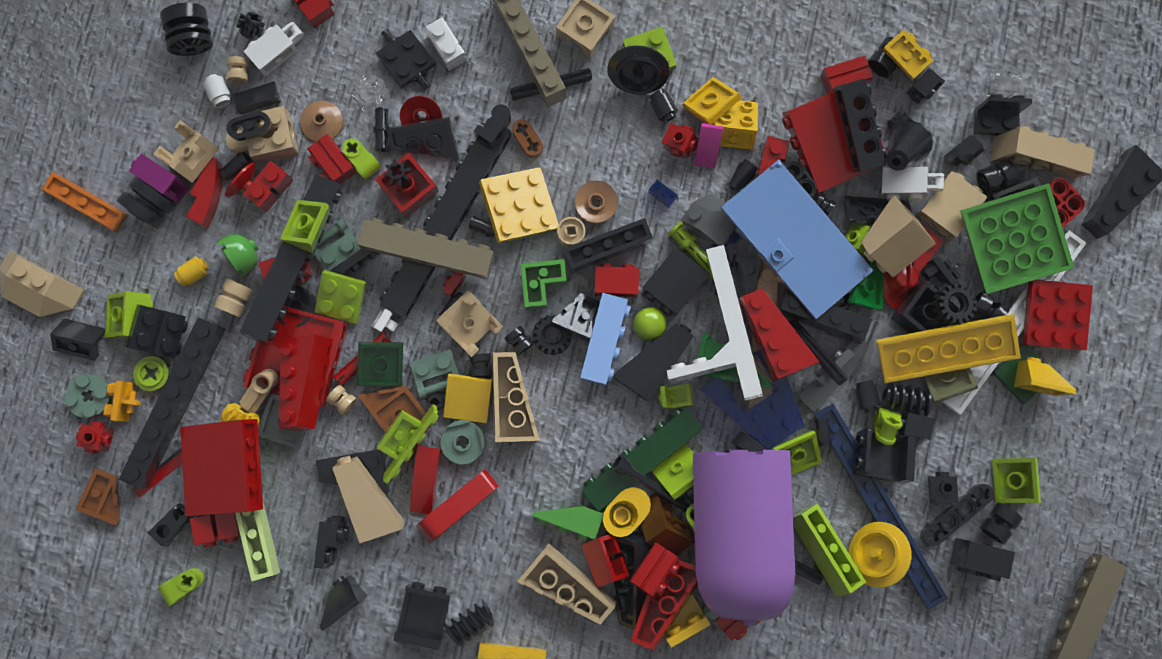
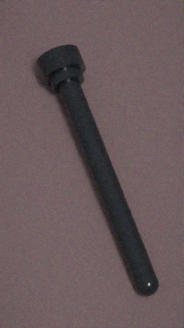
(623, 466)

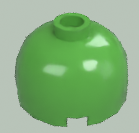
(239, 253)

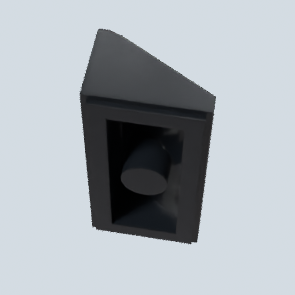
(256, 98)

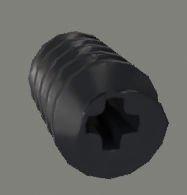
(907, 397)
(470, 624)

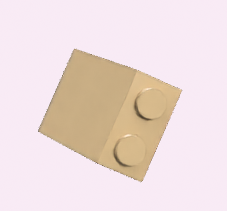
(896, 239)

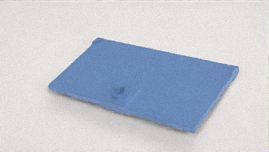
(797, 239)

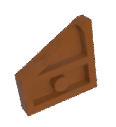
(101, 497)

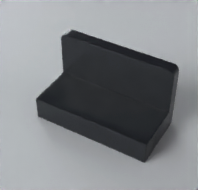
(77, 339)

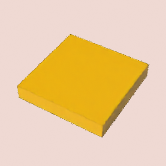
(711, 101)
(467, 398)

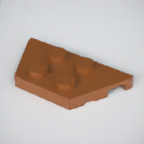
(388, 403)

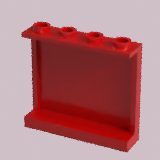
(821, 141)
(268, 356)
(221, 467)

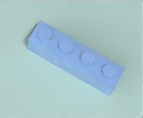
(604, 338)

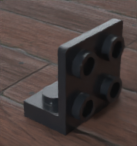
(999, 114)

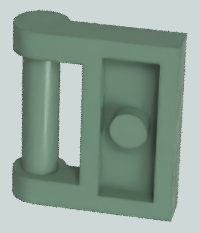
(339, 250)
(433, 367)

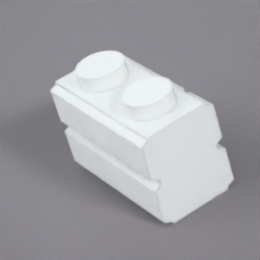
(445, 44)

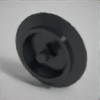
(638, 69)

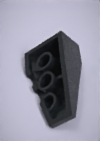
(628, 597)

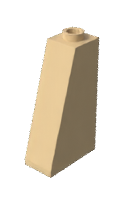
(365, 501)

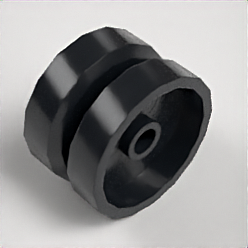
(144, 205)

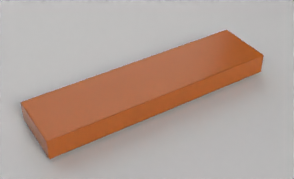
(84, 202)

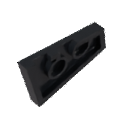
(425, 137)

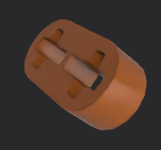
(531, 135)

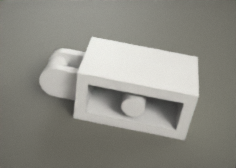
(274, 47)
(910, 183)

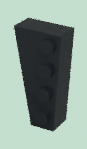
(1127, 186)

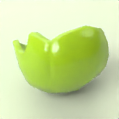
(649, 323)

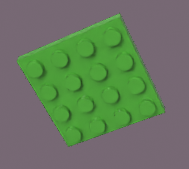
(1017, 238)

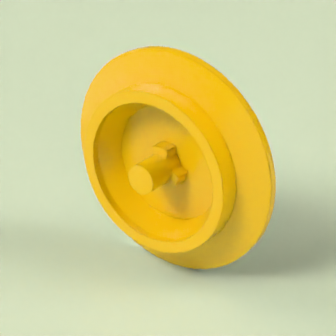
(881, 554)

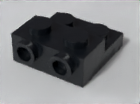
(156, 331)
(330, 534)

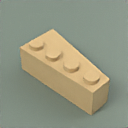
(1043, 152)
(511, 407)
(567, 585)

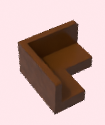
(664, 528)

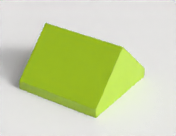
(306, 224)
(803, 451)
(1016, 480)

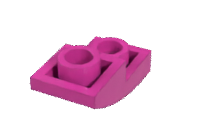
(708, 145)

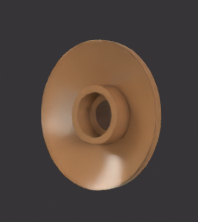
(331, 124)
(598, 191)

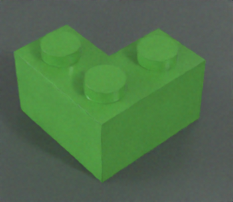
(537, 277)

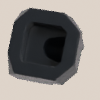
(964, 151)

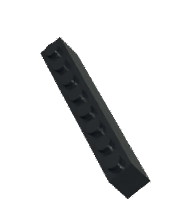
(286, 272)
(172, 404)

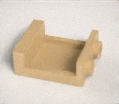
(944, 206)

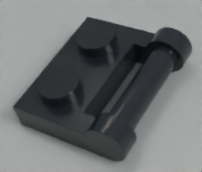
(747, 274)

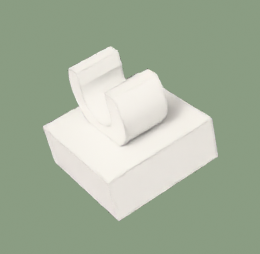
(383, 320)

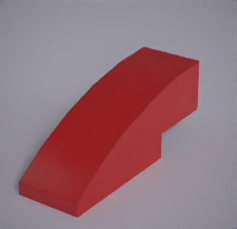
(207, 194)
(425, 479)

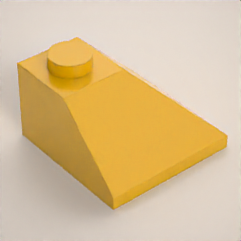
(1041, 378)

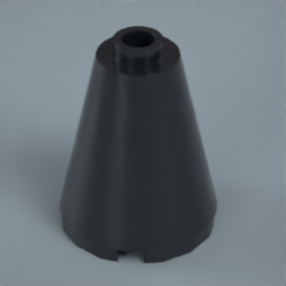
(908, 145)

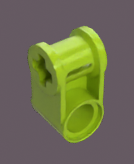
(362, 160)
(886, 425)
(179, 586)

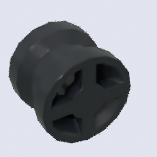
(825, 204)

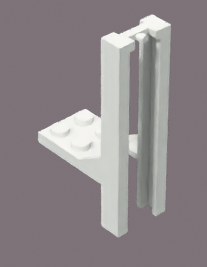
(737, 351)

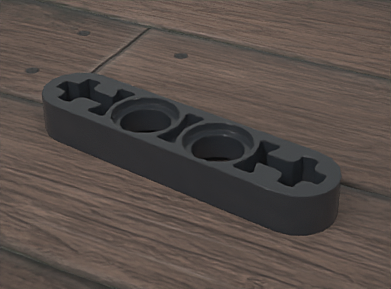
(959, 517)

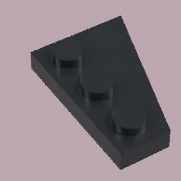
(865, 210)
(372, 460)

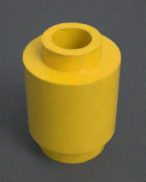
(191, 271)

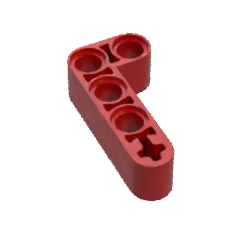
(1065, 195)
(457, 506)

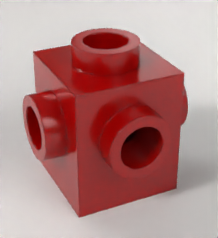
(680, 140)
(94, 437)

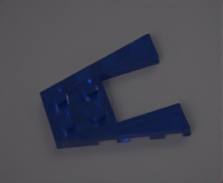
(766, 421)

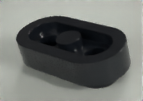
(250, 126)

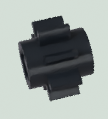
(250, 25)
(398, 179)

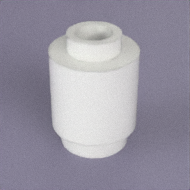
(217, 91)

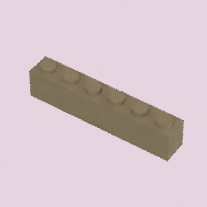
(531, 51)
(426, 249)
(1087, 608)

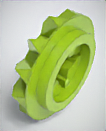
(141, 373)

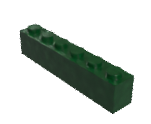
(643, 458)

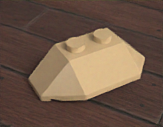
(36, 287)

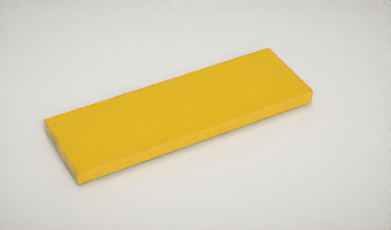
(948, 348)

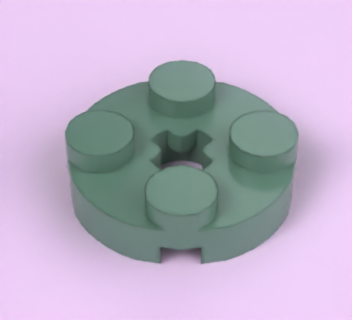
(76, 396)
(452, 435)

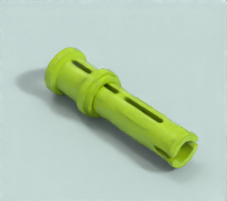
(688, 242)

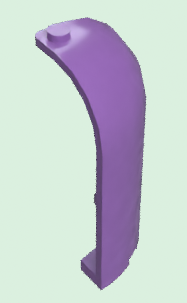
(744, 533)

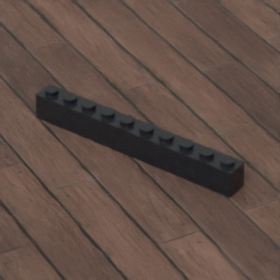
(445, 220)

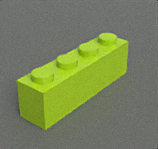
(827, 550)

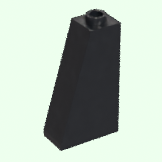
(649, 368)

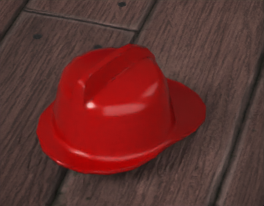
(897, 287)

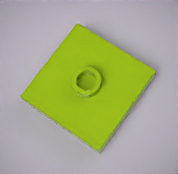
(676, 471)

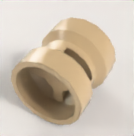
(237, 70)
(341, 399)

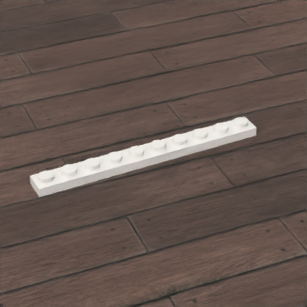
(1018, 307)

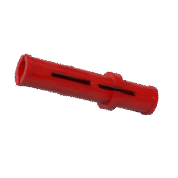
(351, 368)

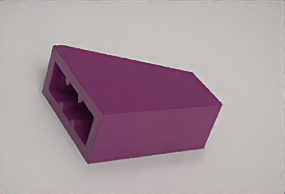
(159, 178)

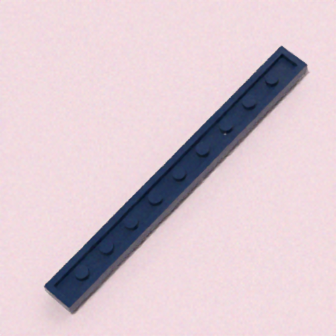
(881, 507)

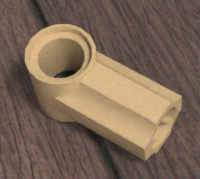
(258, 390)

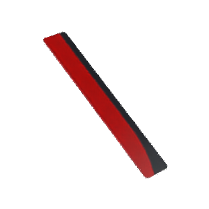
(163, 470)

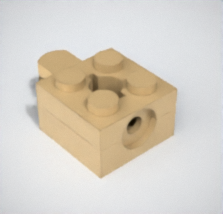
(275, 144)

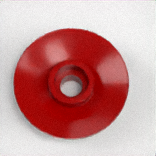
(410, 110)
(241, 181)

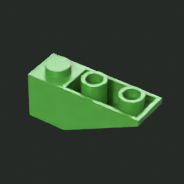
(577, 519)

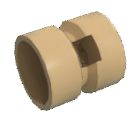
(570, 231)
(233, 297)

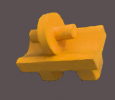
(123, 401)

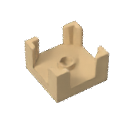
(585, 25)
(191, 154)
(468, 322)

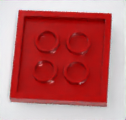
(1057, 314)

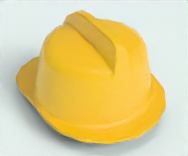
(626, 512)

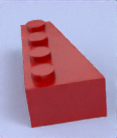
(776, 338)
(660, 613)

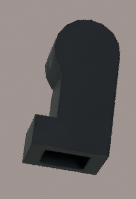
(495, 126)
(170, 525)

